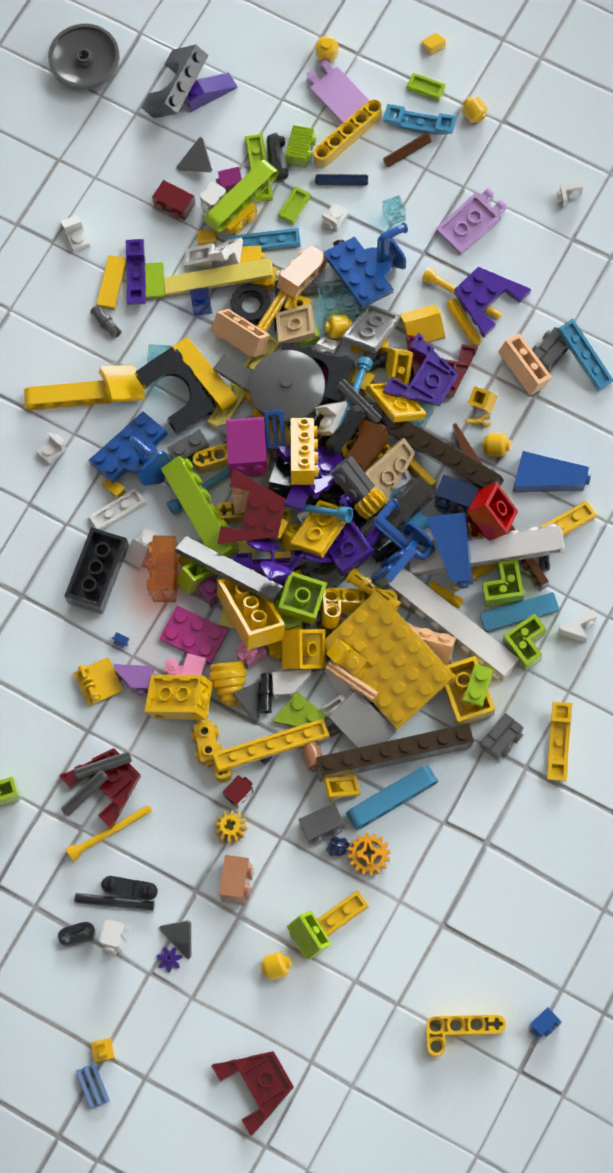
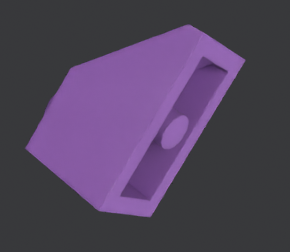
(135, 677)

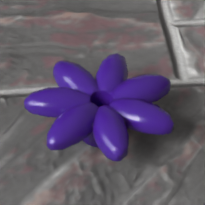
(168, 963)

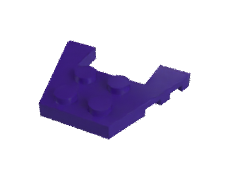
(481, 291)
(431, 380)
(326, 463)

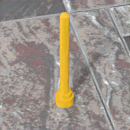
(431, 277)
(76, 851)

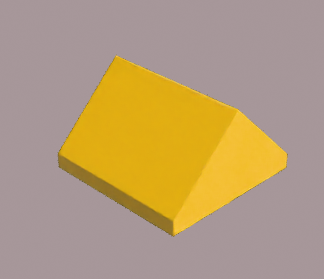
(424, 321)

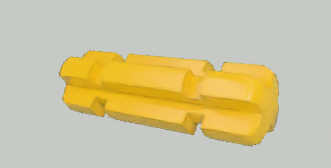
(446, 594)

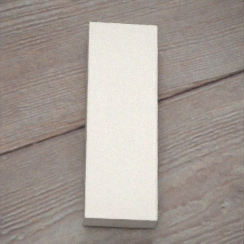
(117, 509)

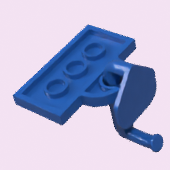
(366, 269)
(131, 449)
(395, 563)

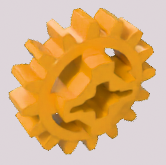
(376, 853)

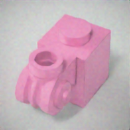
(250, 657)
(193, 666)

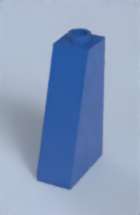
(549, 474)
(453, 543)

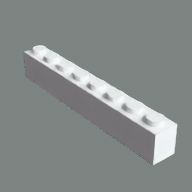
(513, 545)
(452, 622)

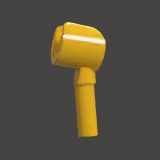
(480, 420)

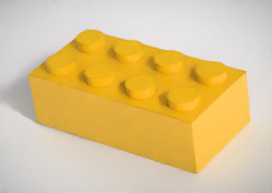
(251, 615)

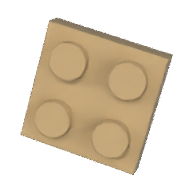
(295, 325)

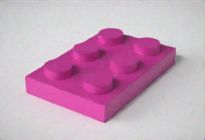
(193, 634)

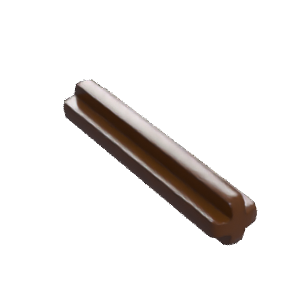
(407, 149)

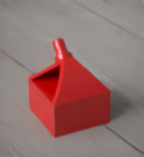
(491, 513)

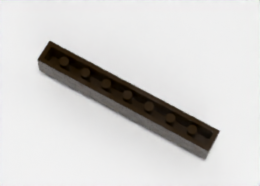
(440, 451)
(394, 752)

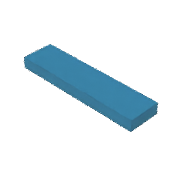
(271, 239)
(585, 354)
(519, 611)

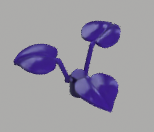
(277, 572)

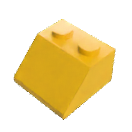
(304, 649)

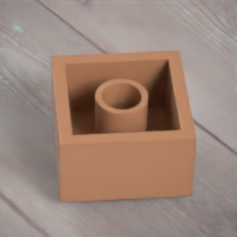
(235, 879)

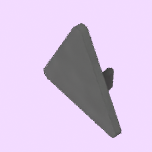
(196, 158)
(250, 700)
(180, 935)

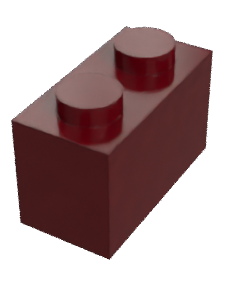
(173, 200)

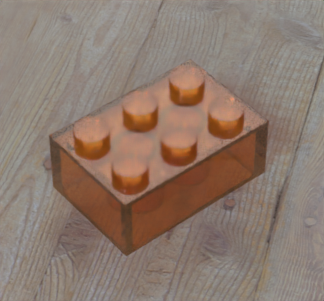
(163, 569)

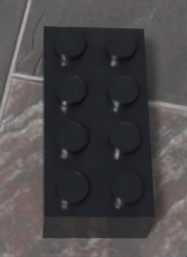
(96, 570)

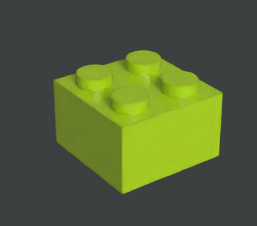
(302, 598)

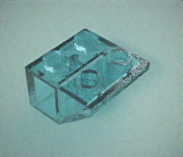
(336, 300)

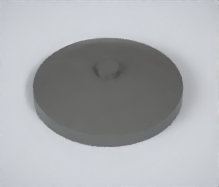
(84, 56)
(287, 383)

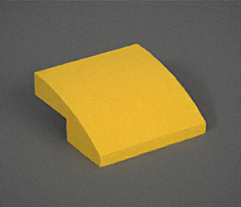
(121, 383)

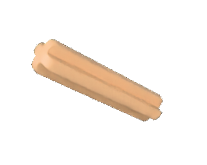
(351, 680)

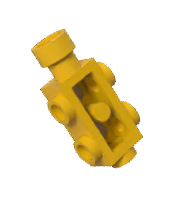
(205, 741)

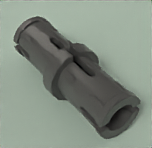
(106, 321)

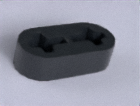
(75, 929)

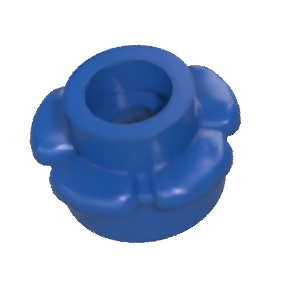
(120, 640)

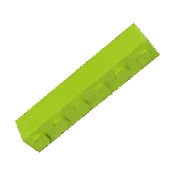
(197, 504)

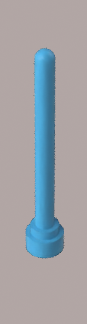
(364, 365)
(175, 505)
(344, 513)

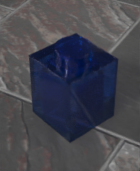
(201, 301)

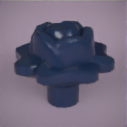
(337, 846)

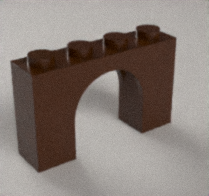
(369, 444)

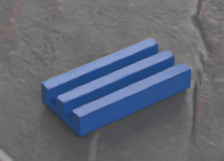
(267, 428)

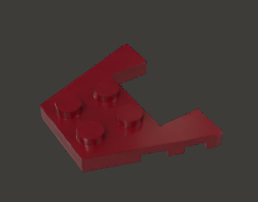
(466, 356)
(261, 514)
(117, 787)
(265, 1081)

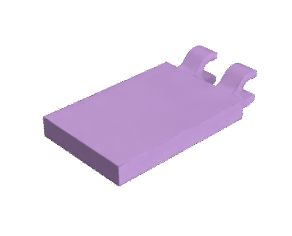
(336, 92)
(471, 221)

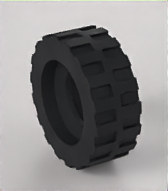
(250, 290)

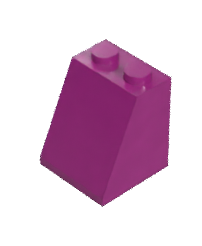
(247, 446)

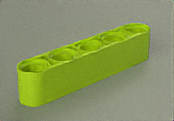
(241, 196)

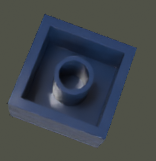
(454, 495)

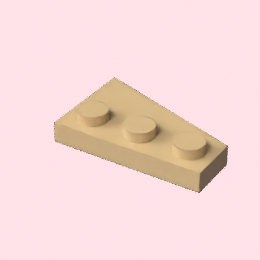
(390, 467)

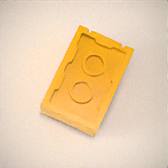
(178, 697)

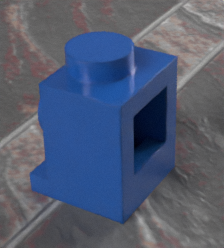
(544, 1024)

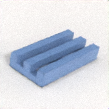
(86, 1069)

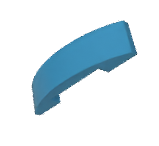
(419, 122)

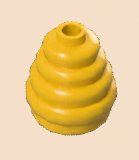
(227, 679)

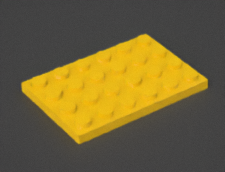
(398, 660)

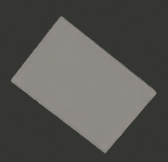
(371, 328)
(360, 721)

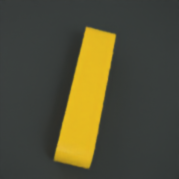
(350, 125)
(204, 372)
(65, 395)

